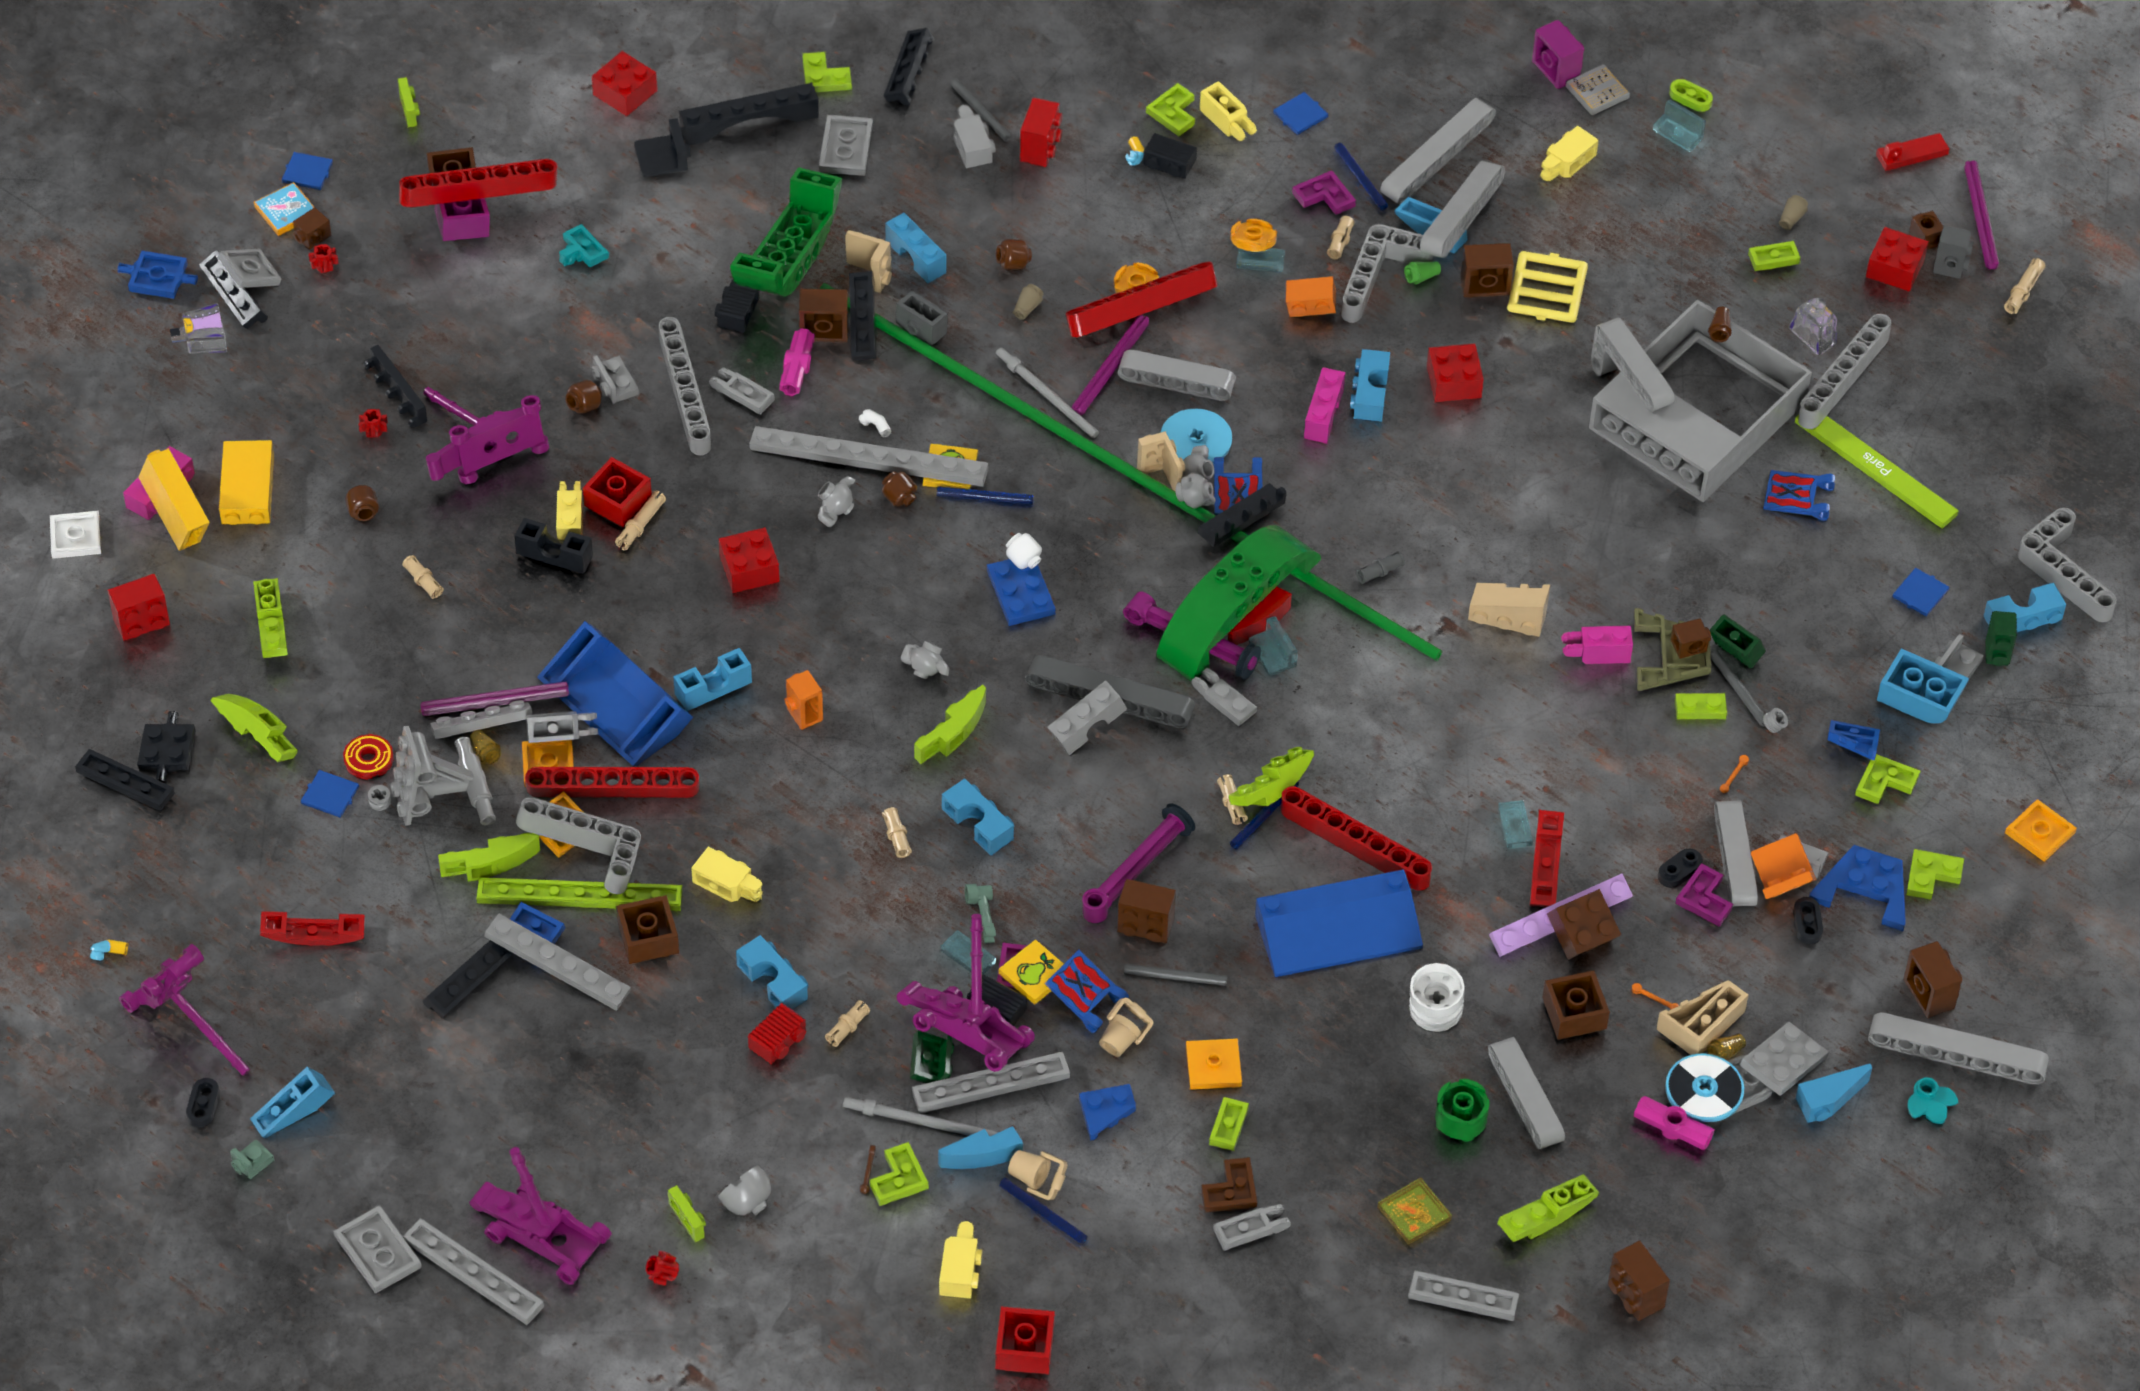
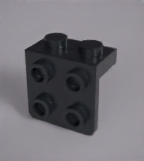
(663, 153)

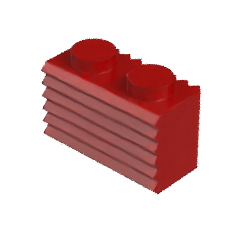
(777, 1033)

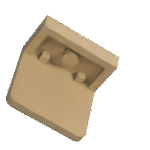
(871, 255)
(1159, 453)

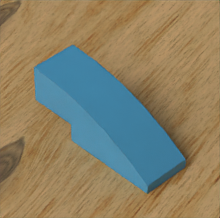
(1421, 216)
(980, 1150)

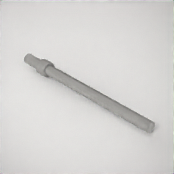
(1017, 366)
(871, 1107)

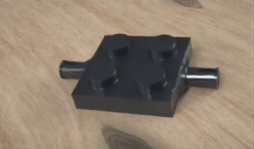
(166, 747)

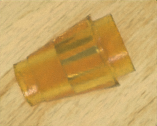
(485, 747)
(1727, 1046)

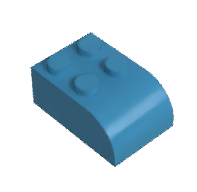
(1921, 687)

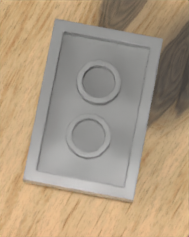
(845, 145)
(1784, 1058)
(377, 1249)

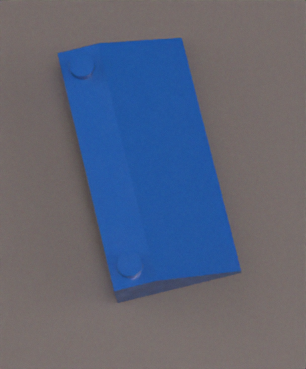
(629, 705)
(1338, 923)

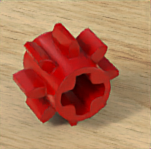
(323, 258)
(373, 423)
(662, 1268)

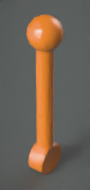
(1743, 760)
(1637, 989)

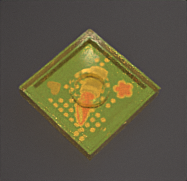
(1414, 1211)

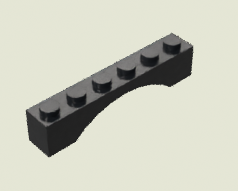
(790, 103)

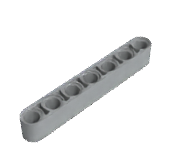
(1438, 151)
(1462, 209)
(1844, 371)
(684, 386)
(1958, 1048)

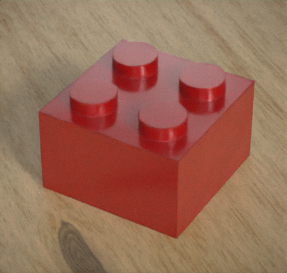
(624, 83)
(1040, 132)
(1897, 259)
(1455, 372)
(617, 492)
(749, 560)
(138, 607)
(1025, 1340)

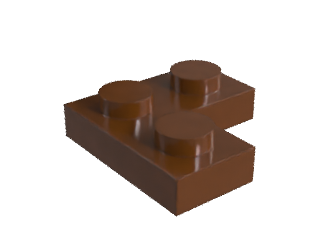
(1236, 1192)

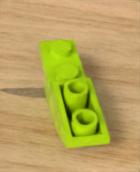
(270, 618)
(255, 719)
(958, 725)
(1277, 776)
(500, 856)
(1549, 1211)

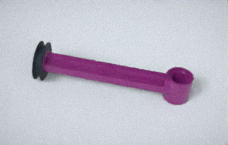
(1144, 610)
(1175, 822)

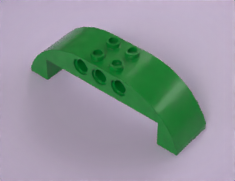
(794, 238)
(1229, 595)

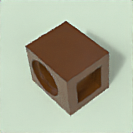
(1927, 227)
(311, 228)
(1690, 638)

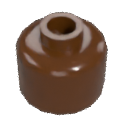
(1013, 254)
(583, 396)
(899, 489)
(362, 503)

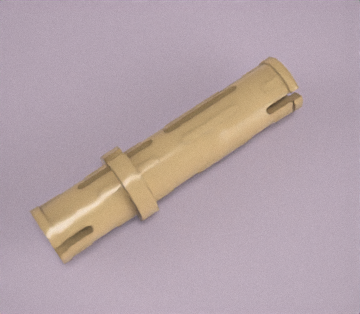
(2021, 291)
(635, 527)

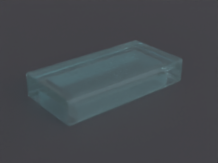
(1266, 260)
(1515, 824)
(959, 948)

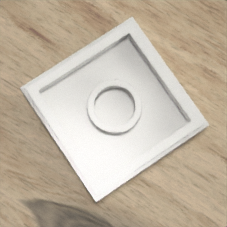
(75, 534)

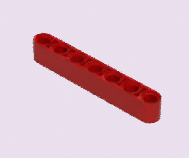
(478, 183)
(1141, 299)
(623, 788)
(1369, 847)

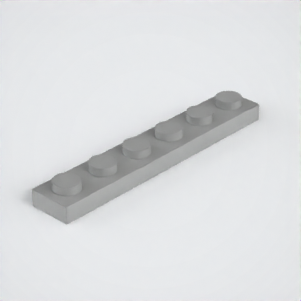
(557, 962)
(989, 1083)
(473, 1271)

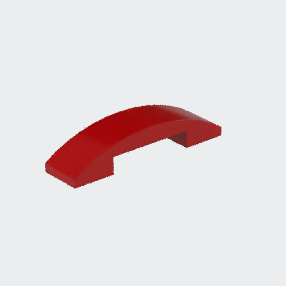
(1546, 858)
(312, 931)

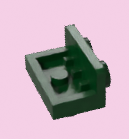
(931, 1057)

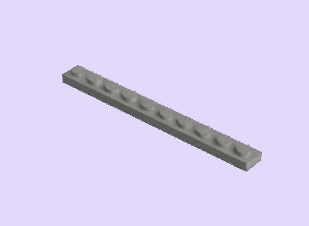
(869, 456)

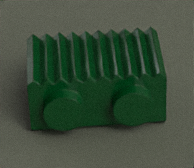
(2001, 638)
(1737, 641)

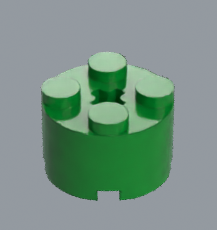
(1462, 1109)

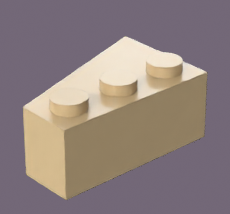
(1510, 607)
(1703, 1018)

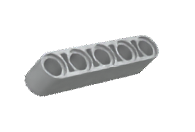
(1176, 375)
(1735, 853)
(1526, 1093)

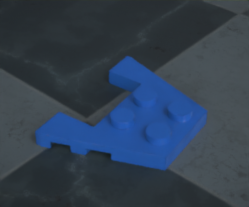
(1870, 876)

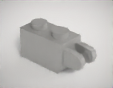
(972, 138)
(558, 726)

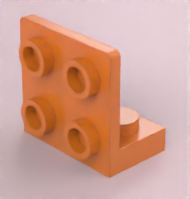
(1783, 866)

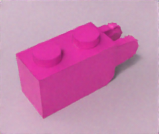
(1599, 644)

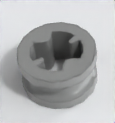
(1775, 720)
(381, 791)

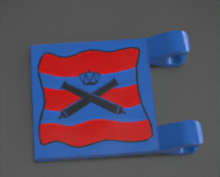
(1234, 487)
(1797, 493)
(1082, 987)

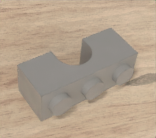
(1073, 725)

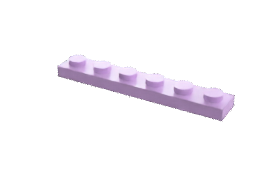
(1538, 924)

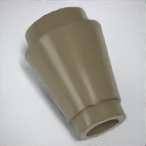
(1793, 211)
(1028, 300)

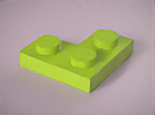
(825, 78)
(1169, 109)
(1884, 773)
(1932, 866)
(904, 1179)

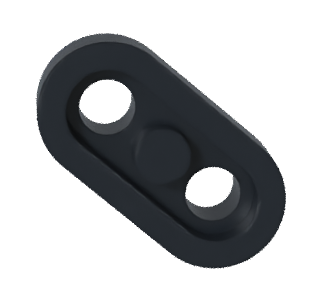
(1681, 866)
(1809, 922)
(201, 1104)

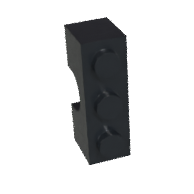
(536, 543)

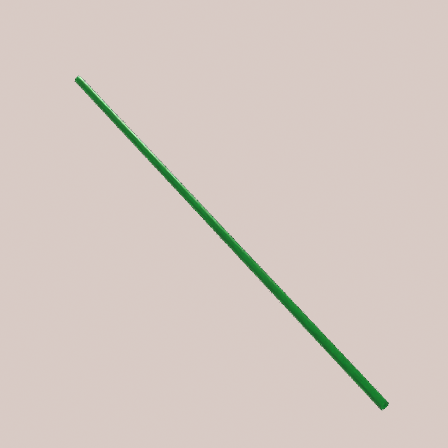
(1139, 476)

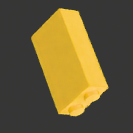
(246, 482)
(173, 499)

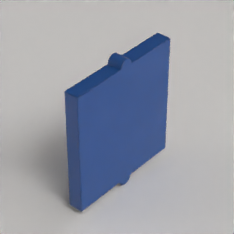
(1300, 113)
(307, 170)
(1920, 592)
(329, 793)

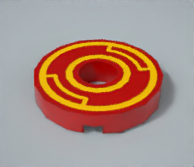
(366, 745)

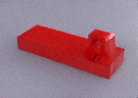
(1912, 151)

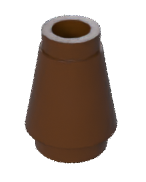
(1720, 325)

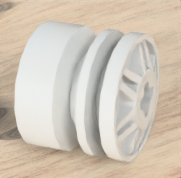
(1438, 985)

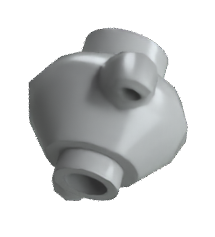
(1198, 463)
(1195, 491)
(835, 500)
(925, 659)

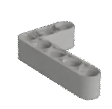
(1379, 243)
(1618, 349)
(2041, 556)
(586, 832)

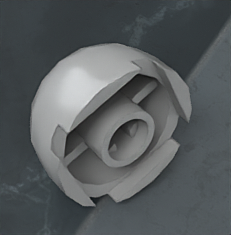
(747, 1193)

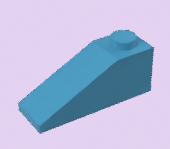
(1827, 1094)
(295, 1101)

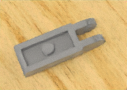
(742, 390)
(1224, 697)
(1250, 1226)

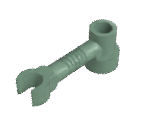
(980, 896)

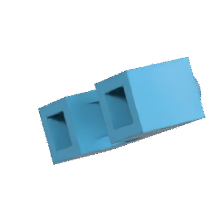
(926, 255)
(1372, 370)
(2044, 607)
(729, 675)
(967, 802)
(761, 959)

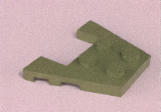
(1672, 668)

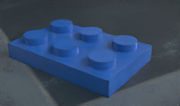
(1020, 592)

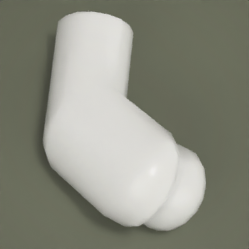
(878, 420)

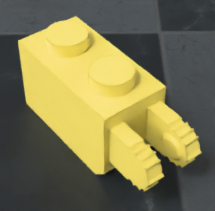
(1226, 111)
(1569, 154)
(569, 510)
(726, 877)
(959, 1263)

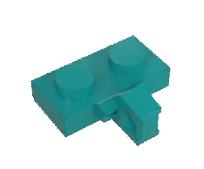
(582, 246)

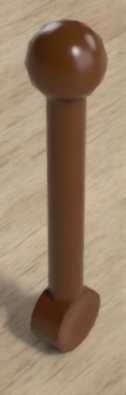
(864, 1188)

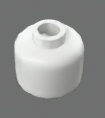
(1023, 551)

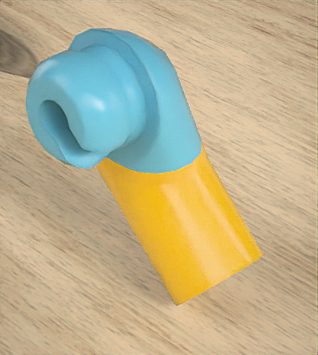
(1137, 152)
(110, 946)

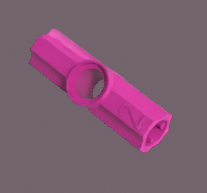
(797, 362)
(1685, 1129)

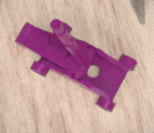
(486, 439)
(177, 976)
(967, 1018)
(537, 1221)

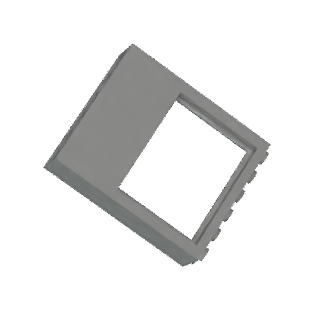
(1678, 437)

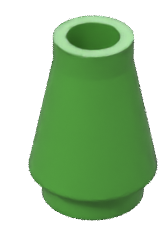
(1420, 271)

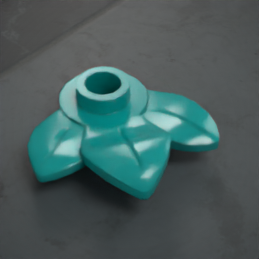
(1931, 1104)

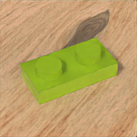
(407, 96)
(1774, 256)
(1700, 706)
(1228, 1123)
(682, 1207)

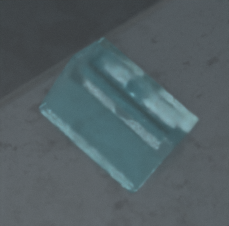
(1680, 126)
(1276, 648)

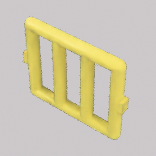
(1542, 313)

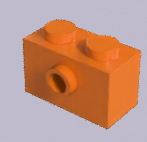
(1311, 296)
(804, 699)

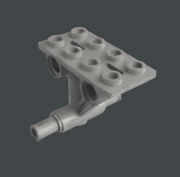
(418, 782)

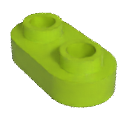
(1691, 95)

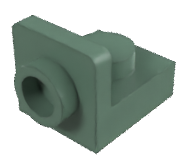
(251, 1159)

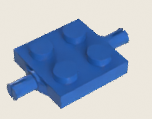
(157, 274)

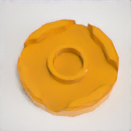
(1253, 235)
(1133, 276)

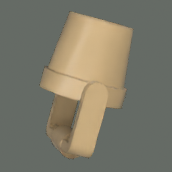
(1123, 1032)
(1034, 1172)

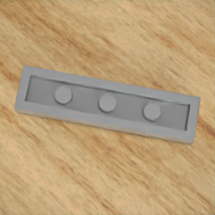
(473, 721)
(1463, 1295)

